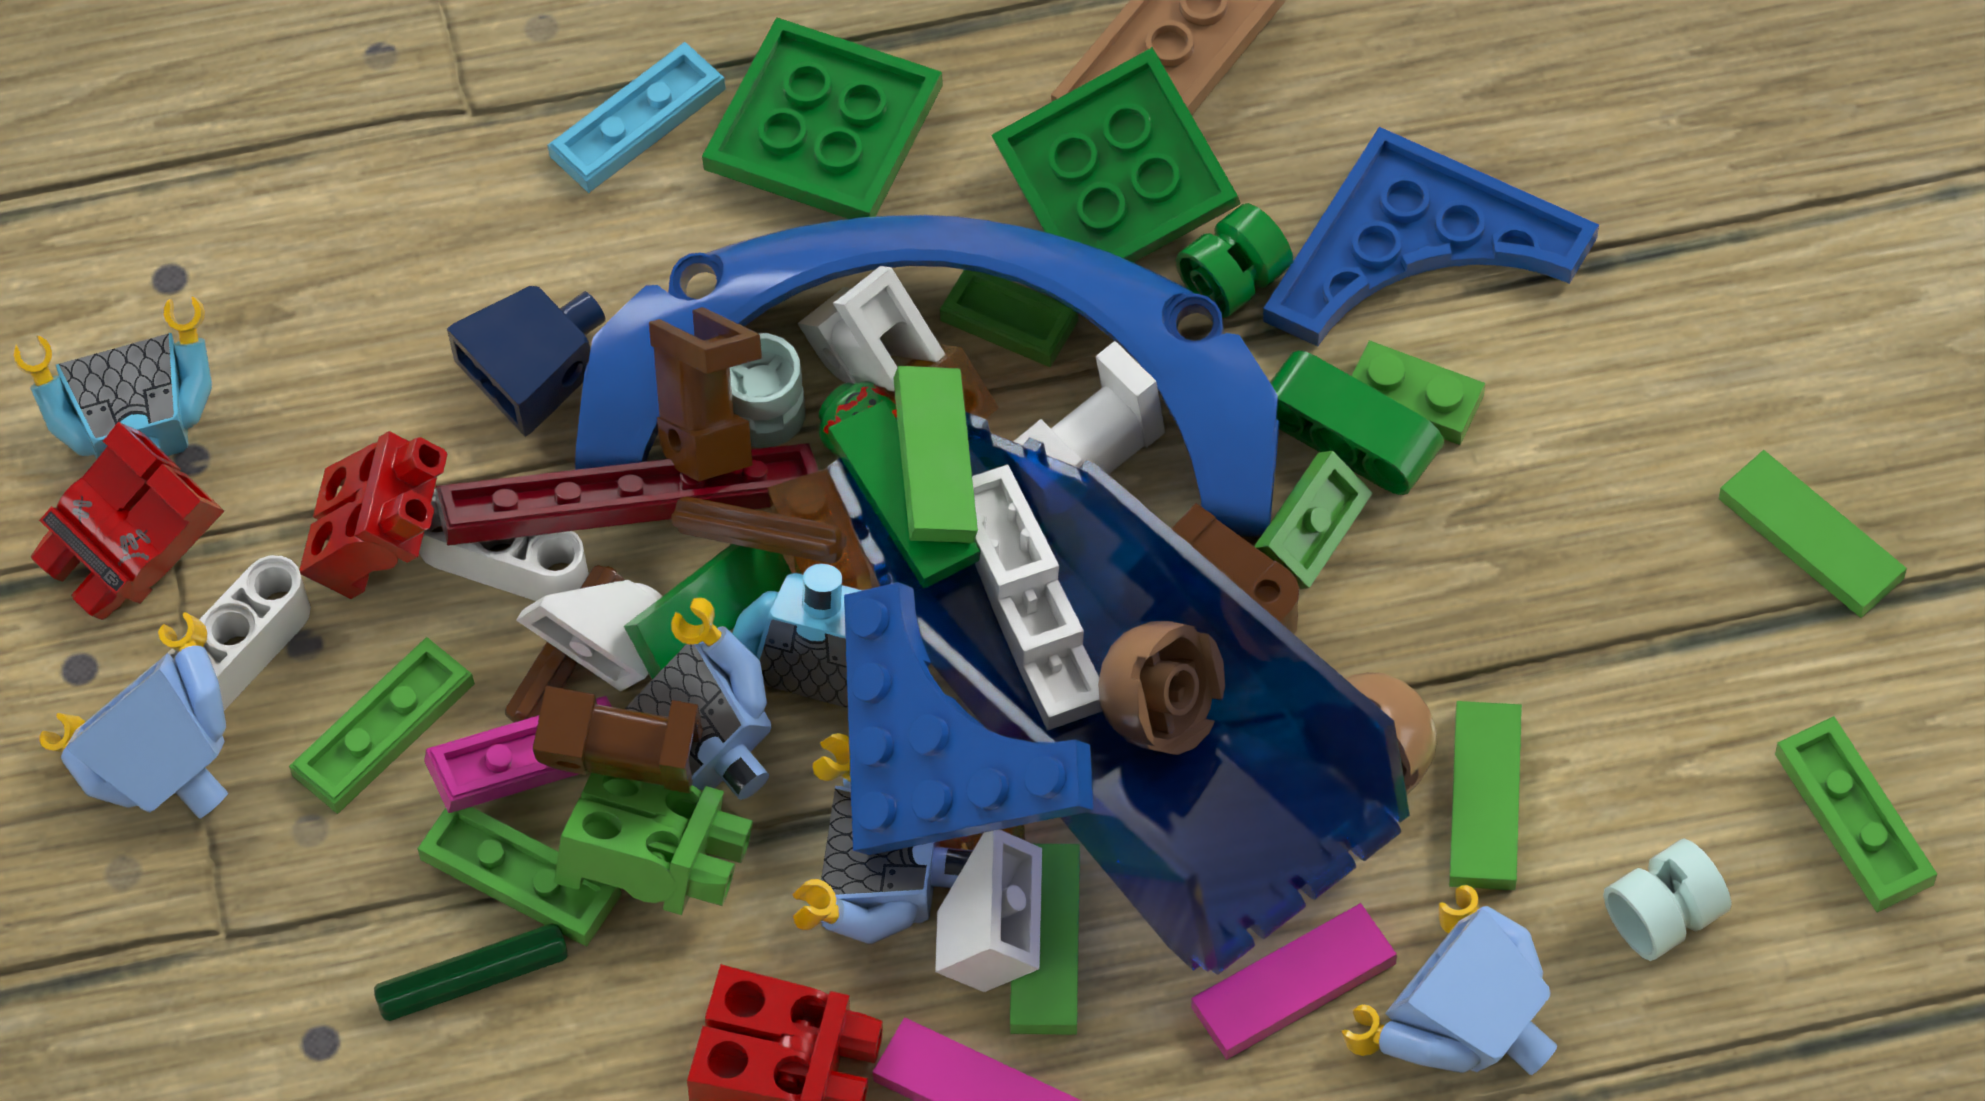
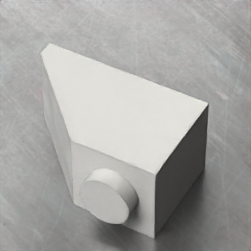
(591, 627)
(992, 914)

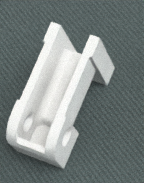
(865, 326)
(1111, 421)

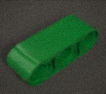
(1355, 421)

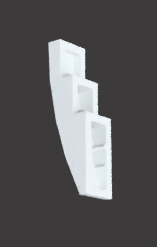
(1031, 603)

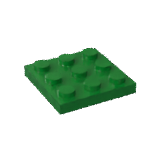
(822, 121)
(1118, 162)

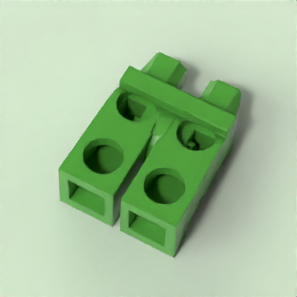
(652, 842)

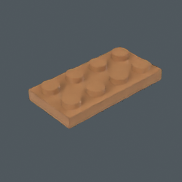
(1191, 38)

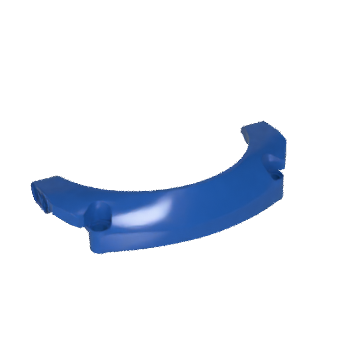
(1207, 384)

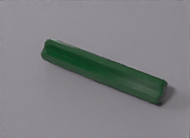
(470, 972)

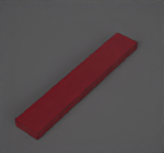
(605, 496)

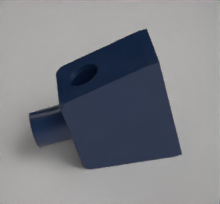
(527, 352)

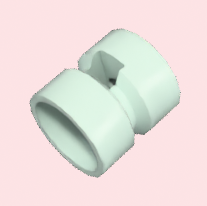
(770, 393)
(1674, 895)

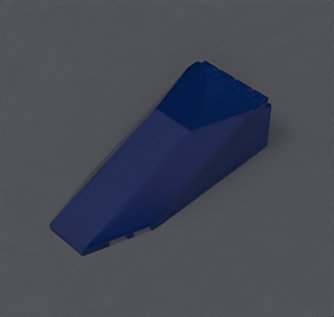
(1195, 837)

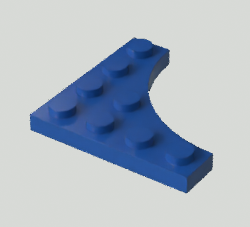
(1416, 214)
(925, 763)

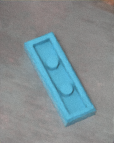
(636, 117)

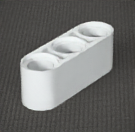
(516, 569)
(263, 622)

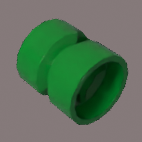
(1241, 255)

